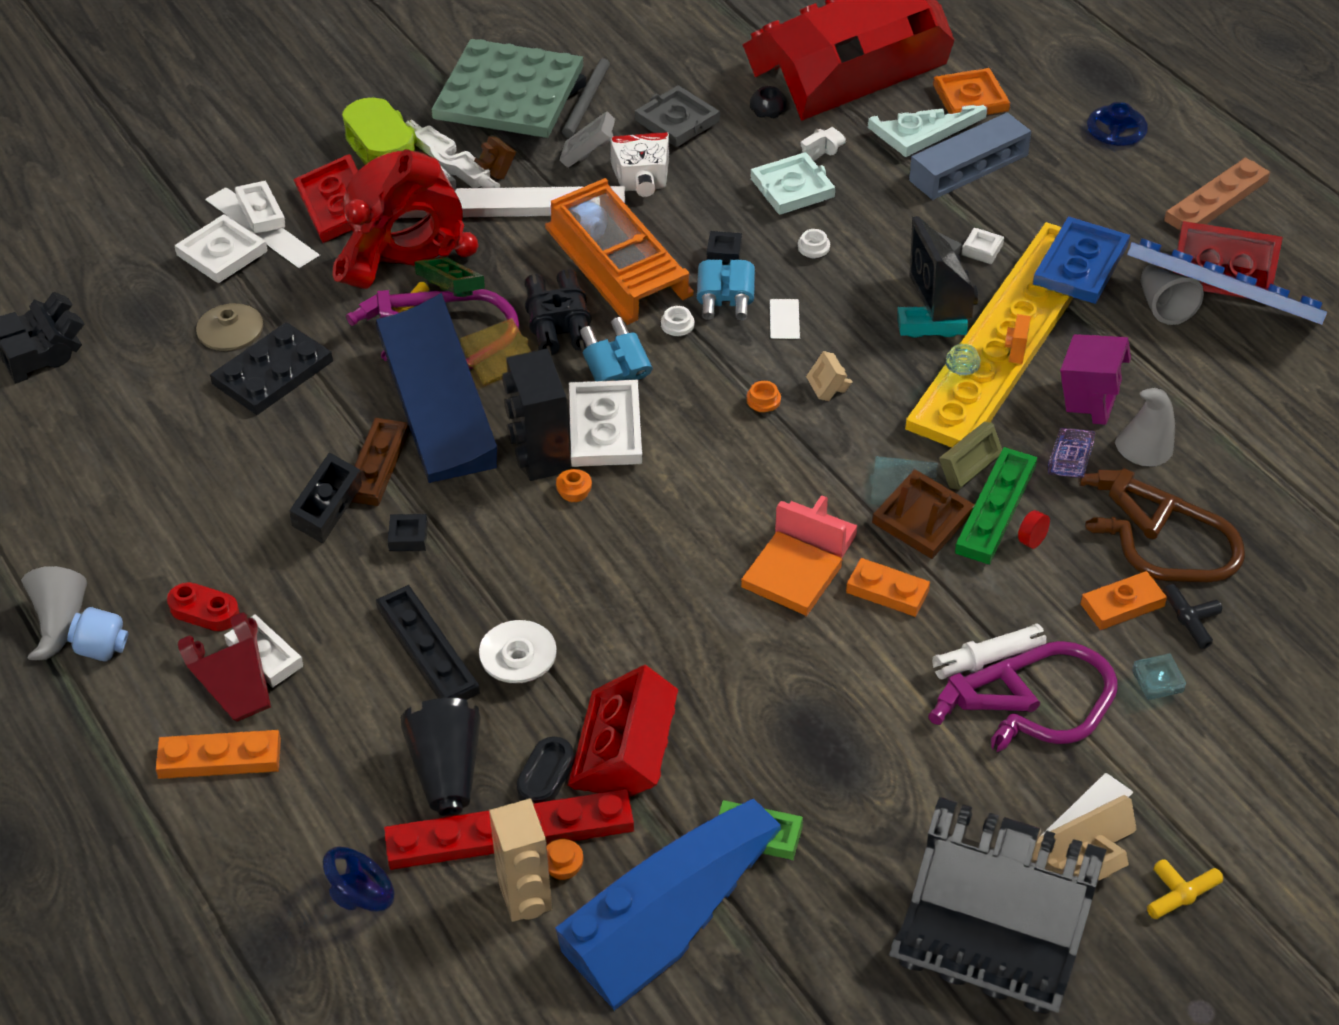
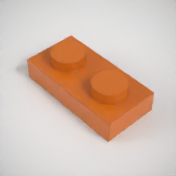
(888, 587)

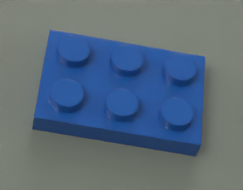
(1081, 260)

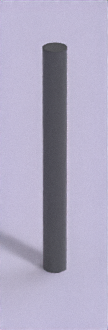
(585, 98)

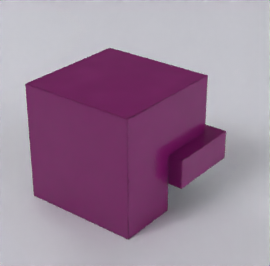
(1093, 374)

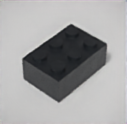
(537, 414)

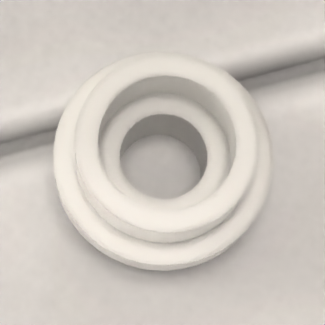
(814, 243)
(677, 321)

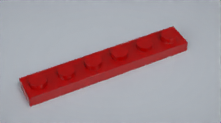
(472, 833)

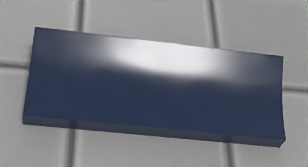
(437, 391)

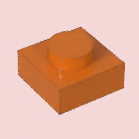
(1017, 338)

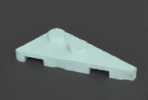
(921, 129)

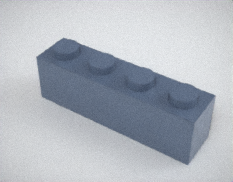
(969, 156)

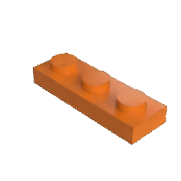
(218, 754)

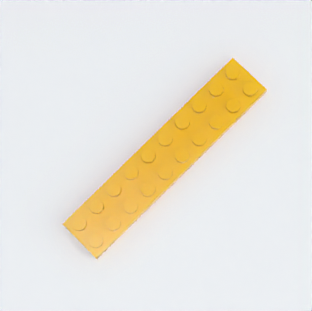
(962, 402)

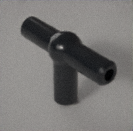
(1191, 615)

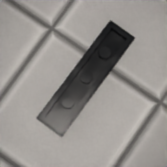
(427, 645)

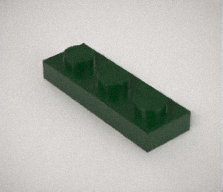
(450, 276)

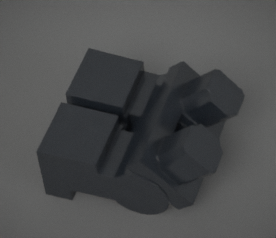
(39, 336)

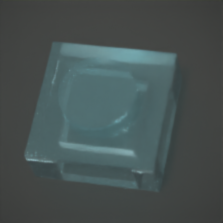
(1159, 676)

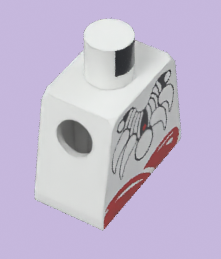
(641, 161)

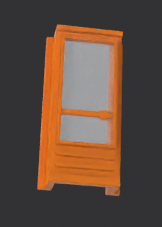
(614, 248)

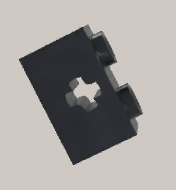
(325, 497)

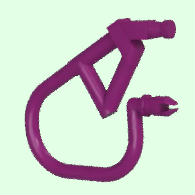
(383, 302)
(961, 692)

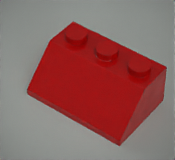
(1231, 248)
(625, 734)

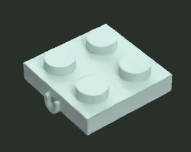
(793, 183)

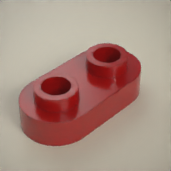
(198, 606)

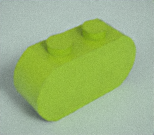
(376, 129)

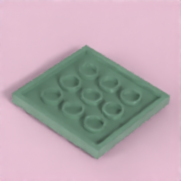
(508, 88)

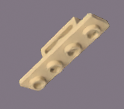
(1100, 828)

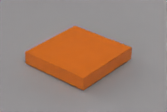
(969, 89)
(791, 573)

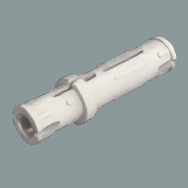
(974, 656)

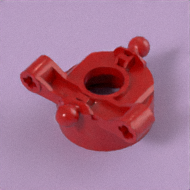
(382, 194)

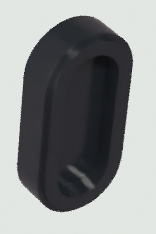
(545, 770)

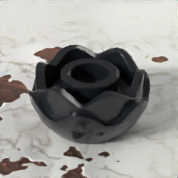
(768, 102)

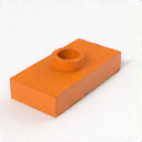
(1123, 600)

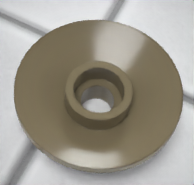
(229, 327)

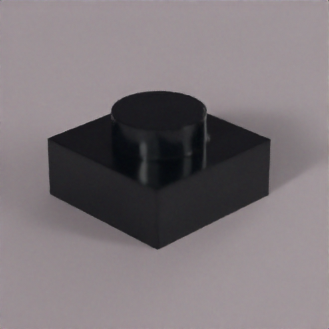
(724, 246)
(407, 532)

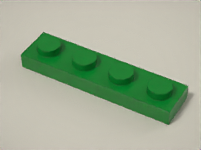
(996, 505)

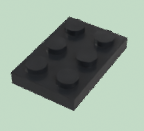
(271, 368)

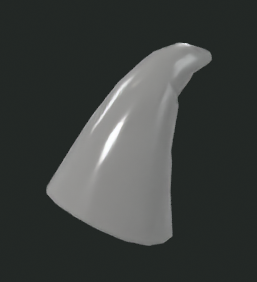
(1170, 295)
(1151, 433)
(56, 597)

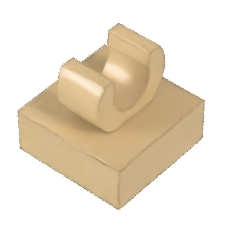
(828, 377)

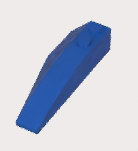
(659, 906)

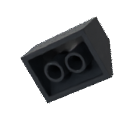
(939, 275)

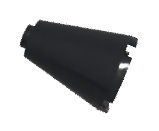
(443, 751)

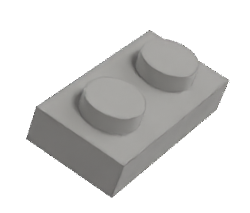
(587, 139)

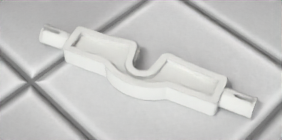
(460, 164)

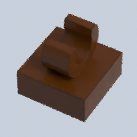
(496, 157)

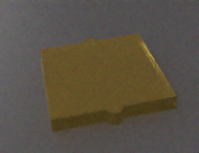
(491, 346)

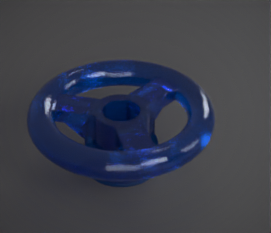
(1118, 117)
(355, 886)

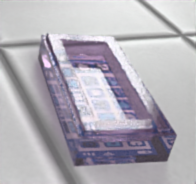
(1071, 452)

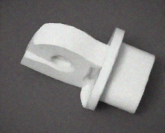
(822, 142)

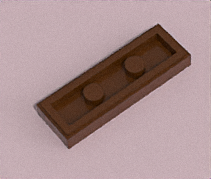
(379, 458)

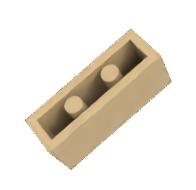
(521, 860)

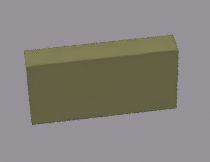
(971, 455)

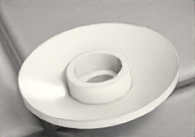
(517, 640)

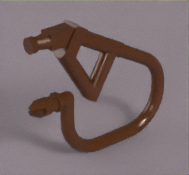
(1123, 481)

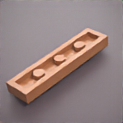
(1218, 194)

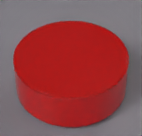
(1033, 529)

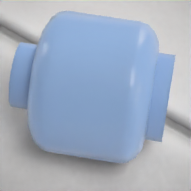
(97, 634)

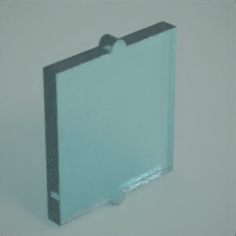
(892, 472)

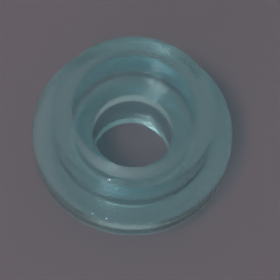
(963, 359)

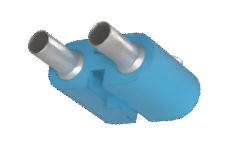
(725, 283)
(618, 359)

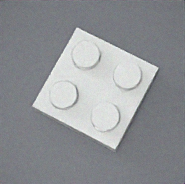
(221, 248)

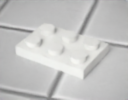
(605, 423)

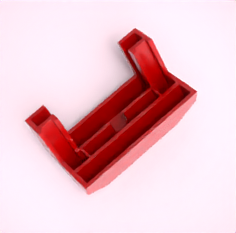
(896, 39)

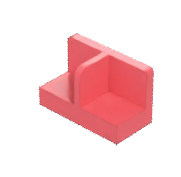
(815, 526)

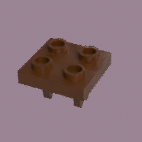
(923, 513)

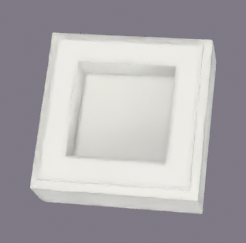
(982, 245)

